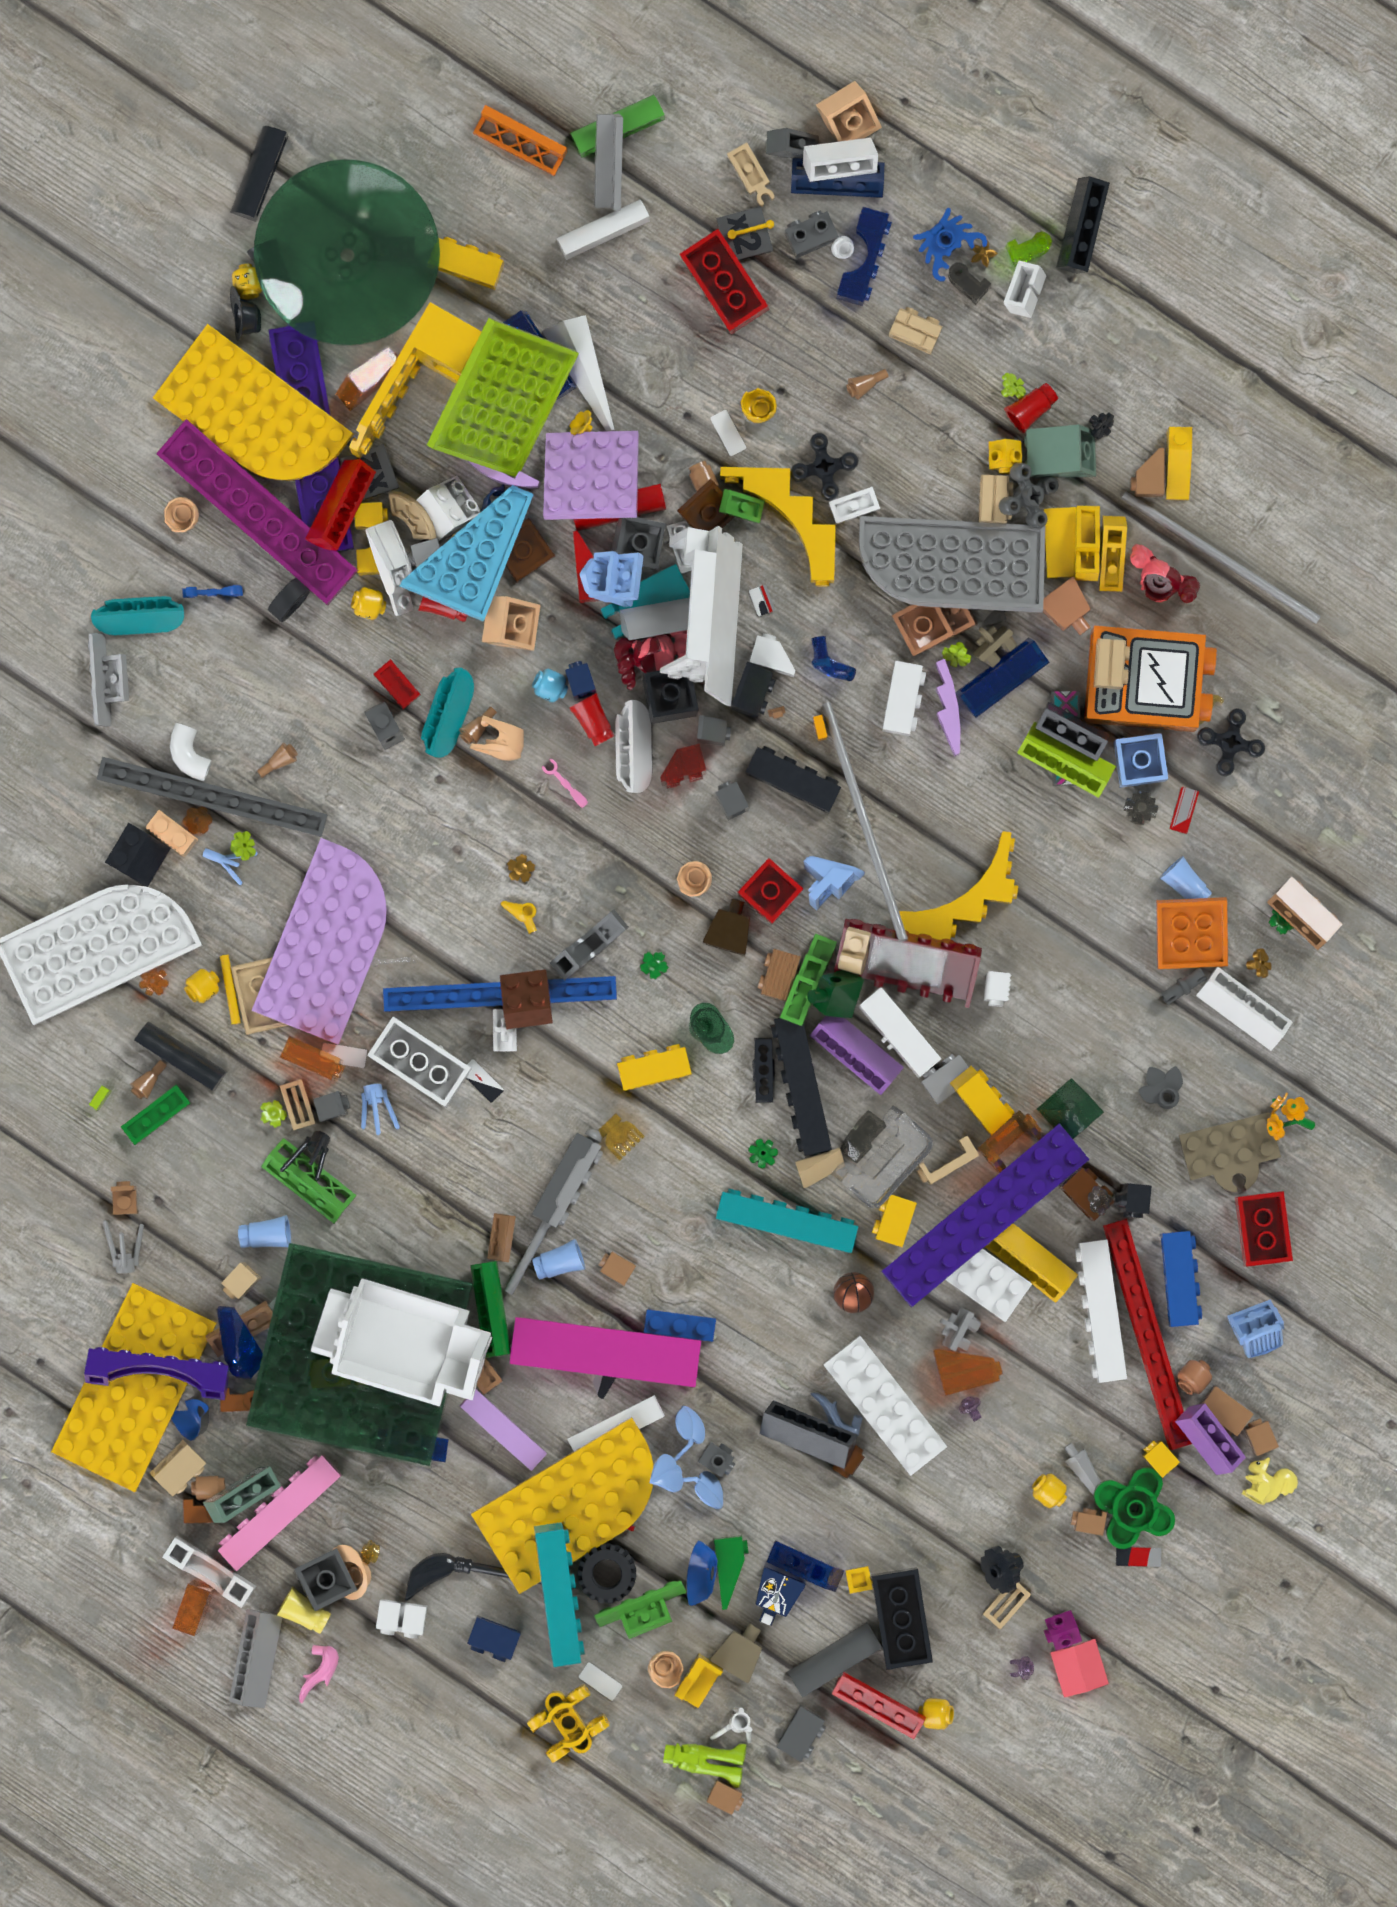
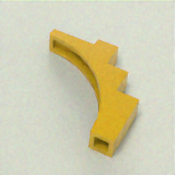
(970, 906)

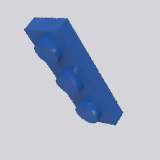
(679, 1325)

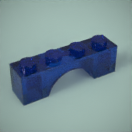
(855, 284)

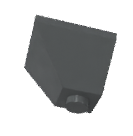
(325, 1579)

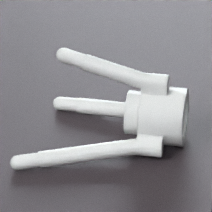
(738, 1723)

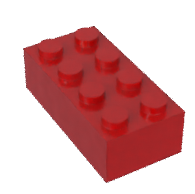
(724, 281)

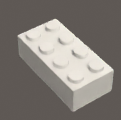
(419, 1062)
(990, 1284)

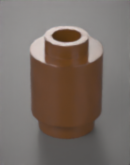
(853, 1463)

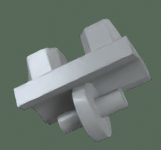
(956, 1328)

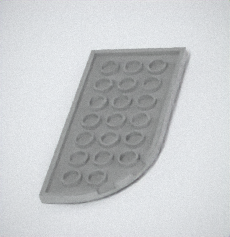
(955, 562)

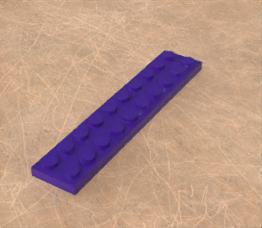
(300, 366)
(985, 1215)

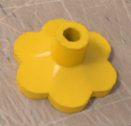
(581, 423)

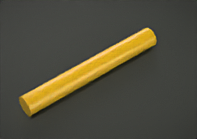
(230, 990)

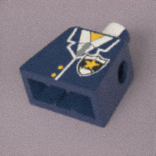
(777, 1594)

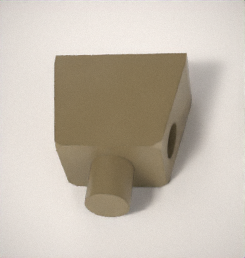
(739, 1653)

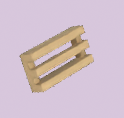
(304, 1123)
(986, 1613)

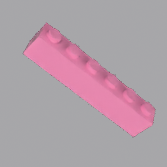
(281, 1511)

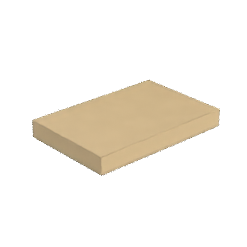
(248, 981)

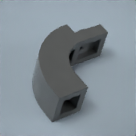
(589, 945)

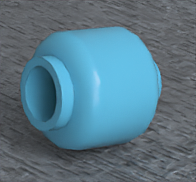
(550, 685)

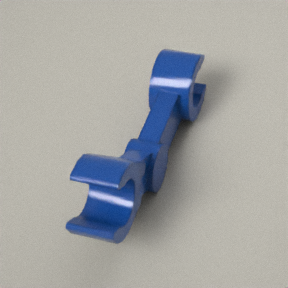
(192, 592)

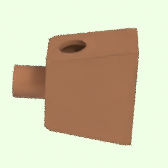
(1067, 607)

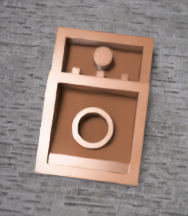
(931, 626)

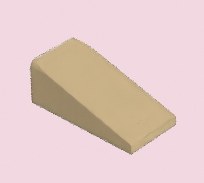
(818, 1166)

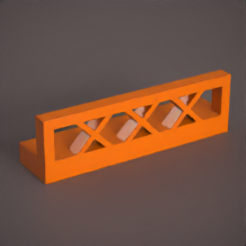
(525, 133)

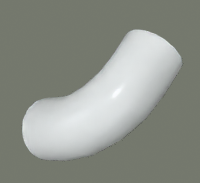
(184, 754)

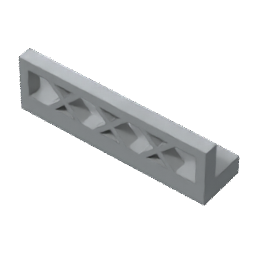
(608, 161)

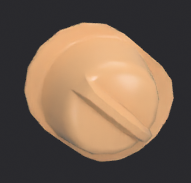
(357, 1569)

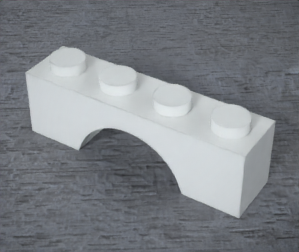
(210, 1571)

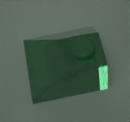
(1070, 1108)

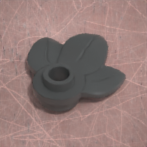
(1162, 1083)

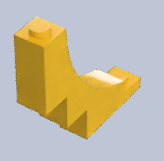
(774, 488)

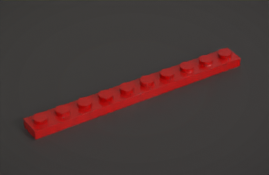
(1146, 1331)

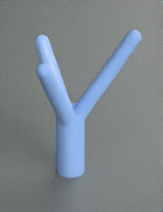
(224, 860)

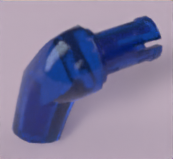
(826, 664)

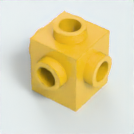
(1004, 455)

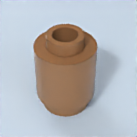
(701, 474)
(207, 1486)

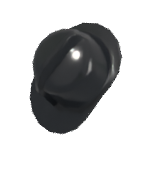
(245, 314)

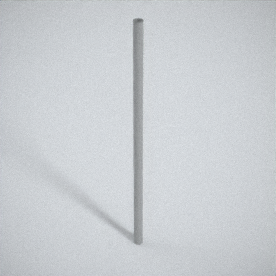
(864, 821)

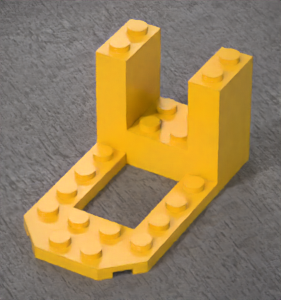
(436, 342)

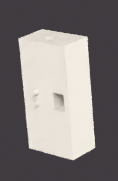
(899, 1032)

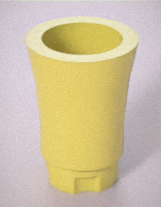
(299, 1610)

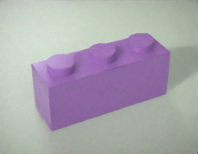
(1210, 1439)

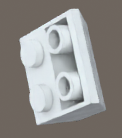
(449, 507)

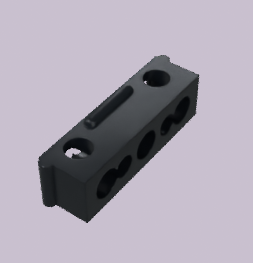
(770, 1063)

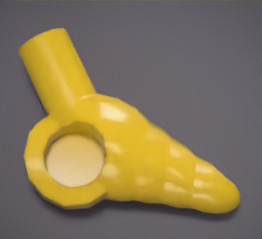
(523, 913)

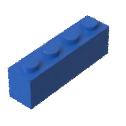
(1180, 1278)

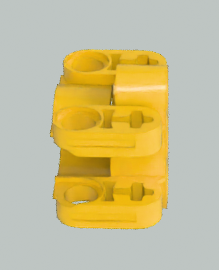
(580, 1729)

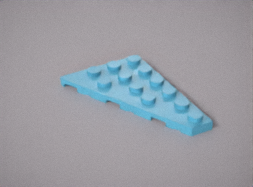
(471, 563)

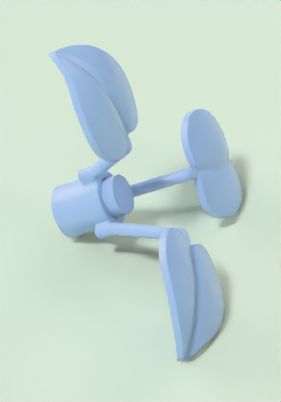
(669, 1475)

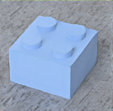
(1140, 760)

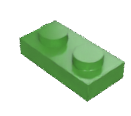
(741, 506)

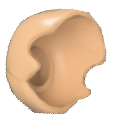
(181, 514)
(694, 878)
(665, 1669)

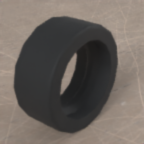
(288, 600)

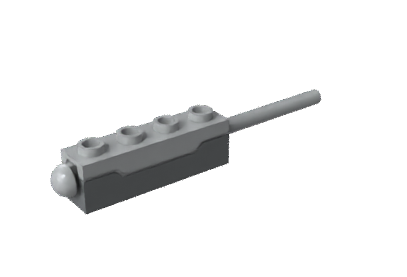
(561, 1193)

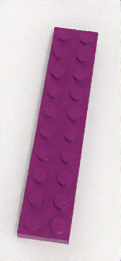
(255, 511)

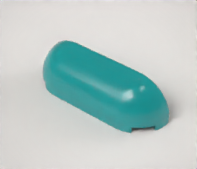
(138, 615)
(447, 713)

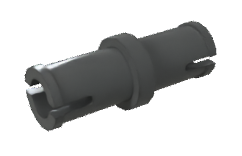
(1183, 986)

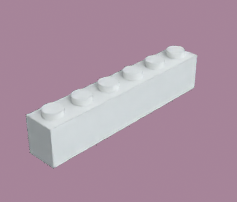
(1102, 1311)

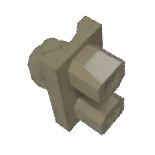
(991, 641)

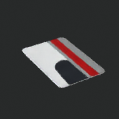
(761, 600)

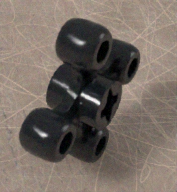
(826, 477)
(1228, 753)

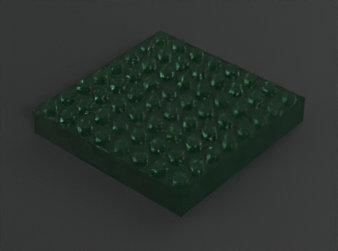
(296, 1388)

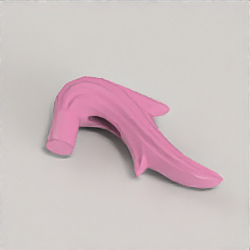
(324, 1672)

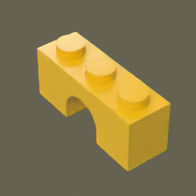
(365, 517)

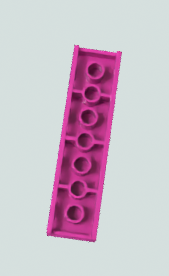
(605, 1352)

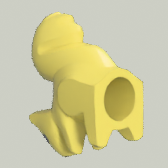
(1268, 1488)

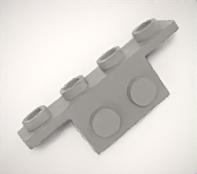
(108, 679)

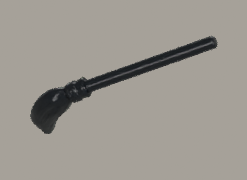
(442, 1565)

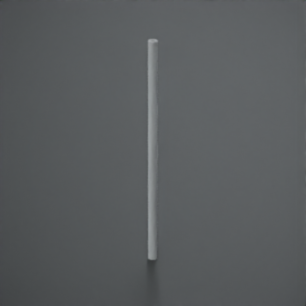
(1219, 556)

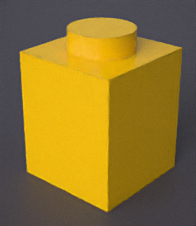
(1160, 1457)

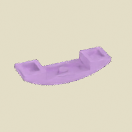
(522, 480)

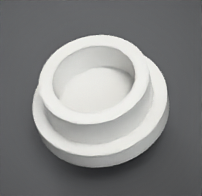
(842, 247)

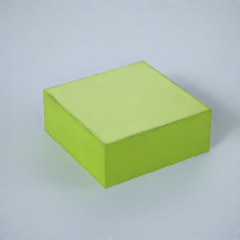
(100, 1097)

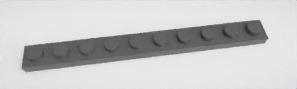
(212, 796)

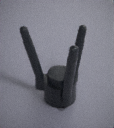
(317, 1146)

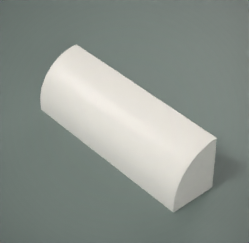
(603, 229)
(1244, 1008)

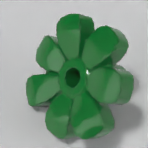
(763, 1159)

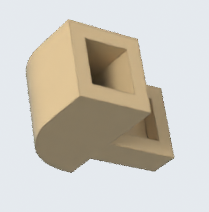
(855, 951)

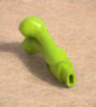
(694, 1756)

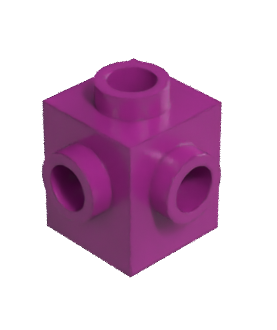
(1062, 1630)

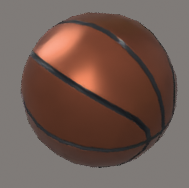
(853, 1292)

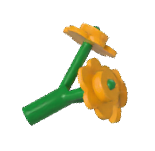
(1294, 1111)

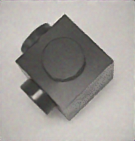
(717, 1459)

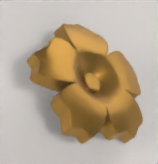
(520, 868)

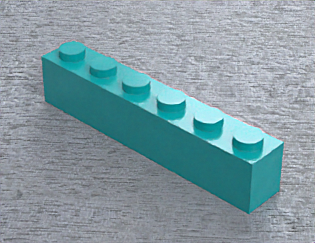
(787, 1222)
(557, 1594)

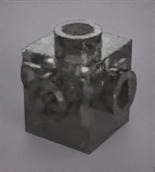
(1140, 817)

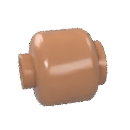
(1194, 1377)

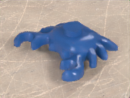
(944, 239)

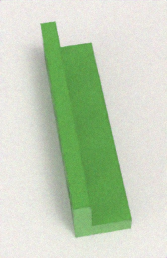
(304, 1183)

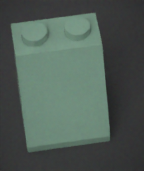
(1061, 452)

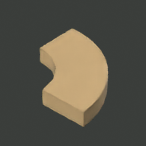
(413, 514)

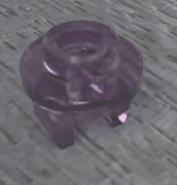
(970, 1405)
(1025, 1666)

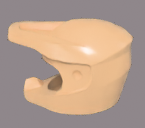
(507, 745)

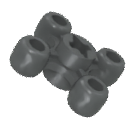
(1028, 495)

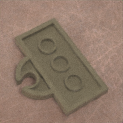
(1229, 1151)

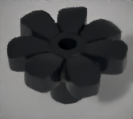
(1101, 424)

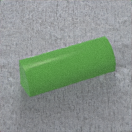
(635, 119)

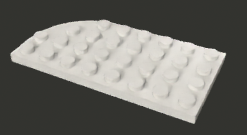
(94, 947)

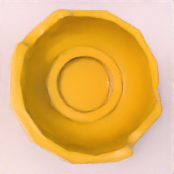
(758, 405)

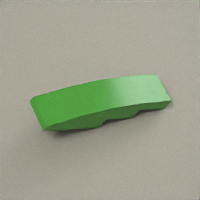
(807, 979)

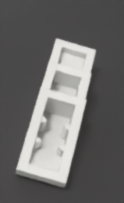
(642, 1413)

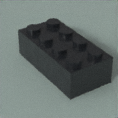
(901, 1618)

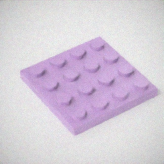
(591, 475)

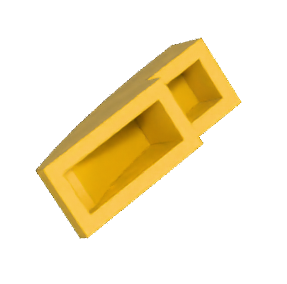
(1087, 543)

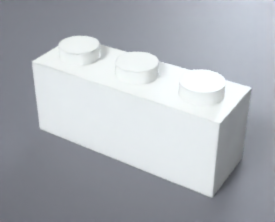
(840, 159)
(903, 698)

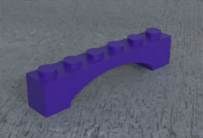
(108, 1365)

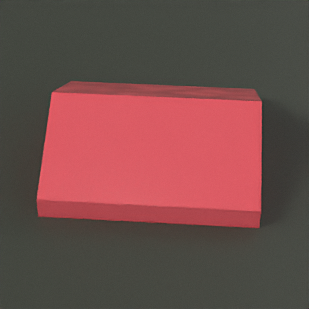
(1079, 1668)

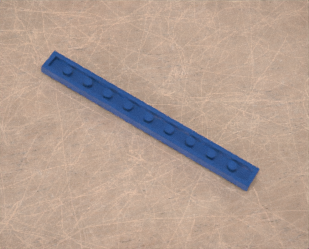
(490, 994)

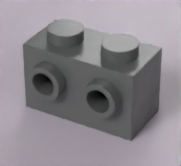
(811, 234)

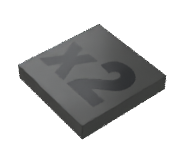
(747, 244)
(384, 479)

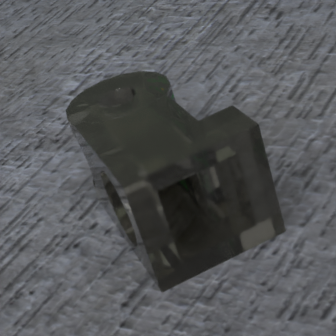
(967, 283)

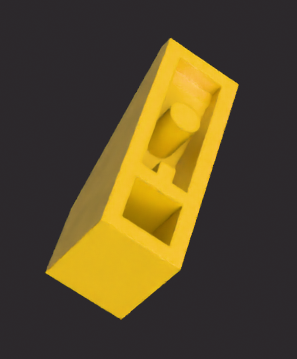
(1178, 463)
(1112, 553)

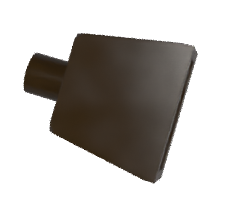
(729, 929)

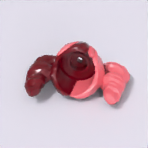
(1172, 582)
(649, 654)

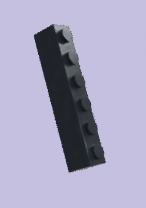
(803, 1087)

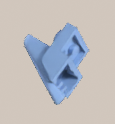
(613, 577)
(831, 879)
(1258, 1328)

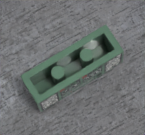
(242, 1494)

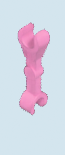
(577, 796)

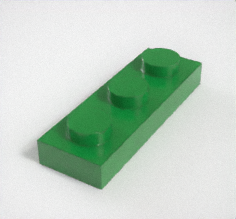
(155, 1115)

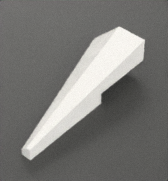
(585, 372)

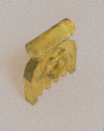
(617, 1133)

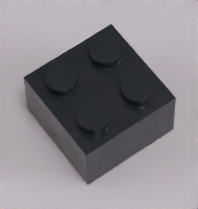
(669, 697)

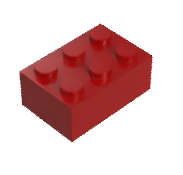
(1263, 1229)

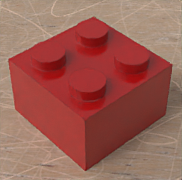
(770, 891)

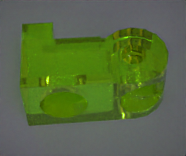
(1029, 249)

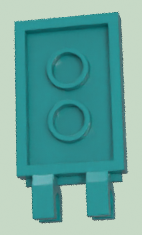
(659, 588)

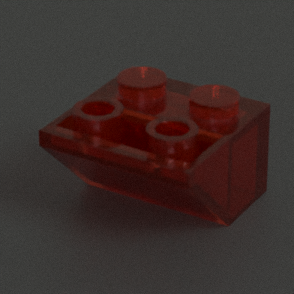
(684, 765)

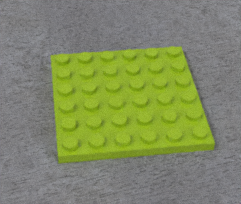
(502, 398)

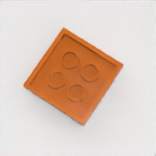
(1192, 933)

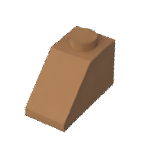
(1150, 477)

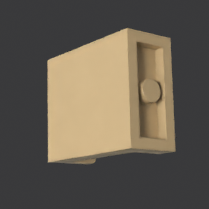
(969, 1154)

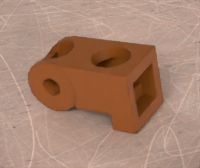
(236, 1402)
(195, 1513)

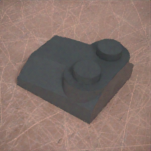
(641, 537)

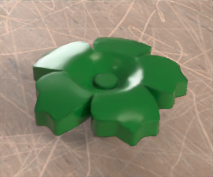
(1277, 920)
(654, 965)

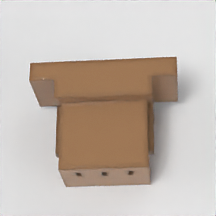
(776, 712)

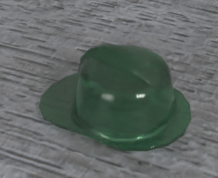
(711, 1028)

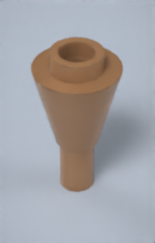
(861, 385)
(473, 730)
(283, 756)
(144, 1084)

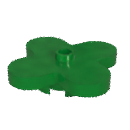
(1149, 1517)

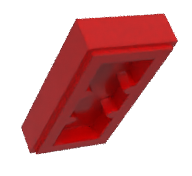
(397, 684)

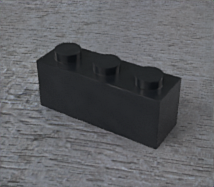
(1072, 731)

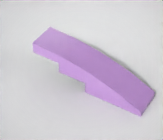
(949, 716)
(503, 1430)

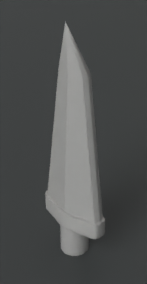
(1082, 1467)

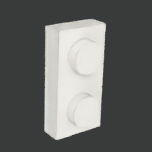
(854, 505)

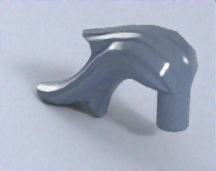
(833, 1416)

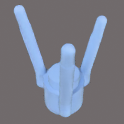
(373, 1095)

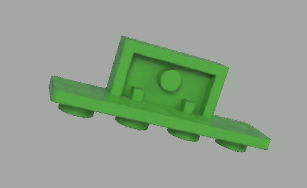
(644, 1612)

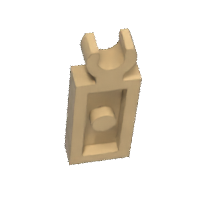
(750, 172)

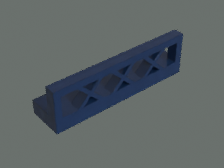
(860, 185)

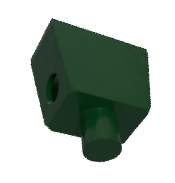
(837, 993)

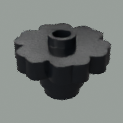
(1001, 1569)

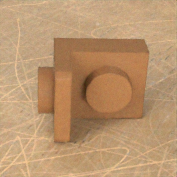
(124, 1198)

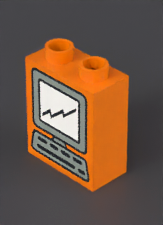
(1161, 684)

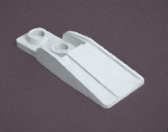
(391, 563)

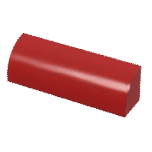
(649, 501)
(341, 504)

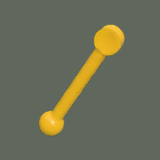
(732, 234)

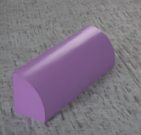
(857, 1052)

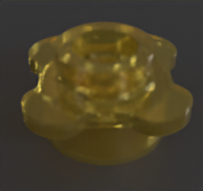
(370, 1552)

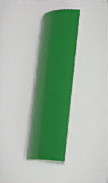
(491, 1306)

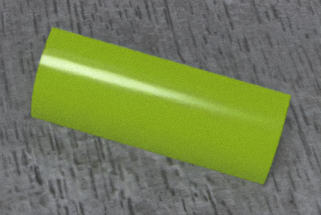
(1066, 761)

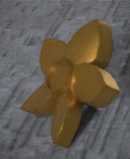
(983, 254)

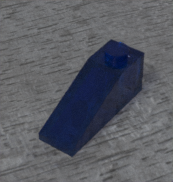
(238, 1344)
(805, 1566)

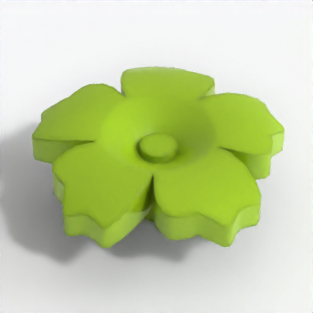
(273, 1113)

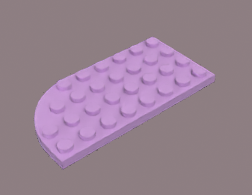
(325, 945)

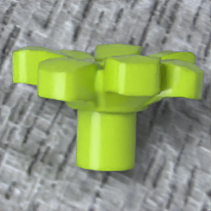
(1012, 386)
(956, 655)
(243, 846)

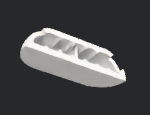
(633, 747)

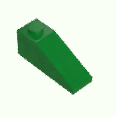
(730, 1558)

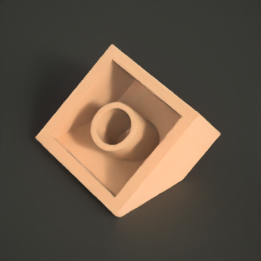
(849, 114)
(511, 623)

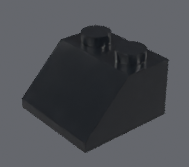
(752, 691)
(138, 855)

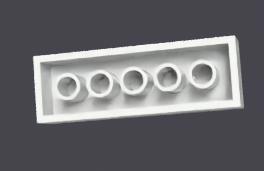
(885, 1405)

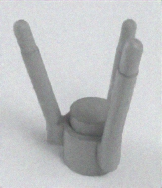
(125, 1262)

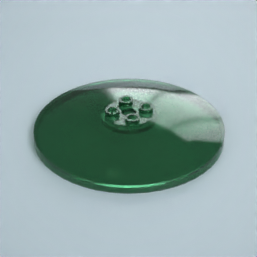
(340, 209)

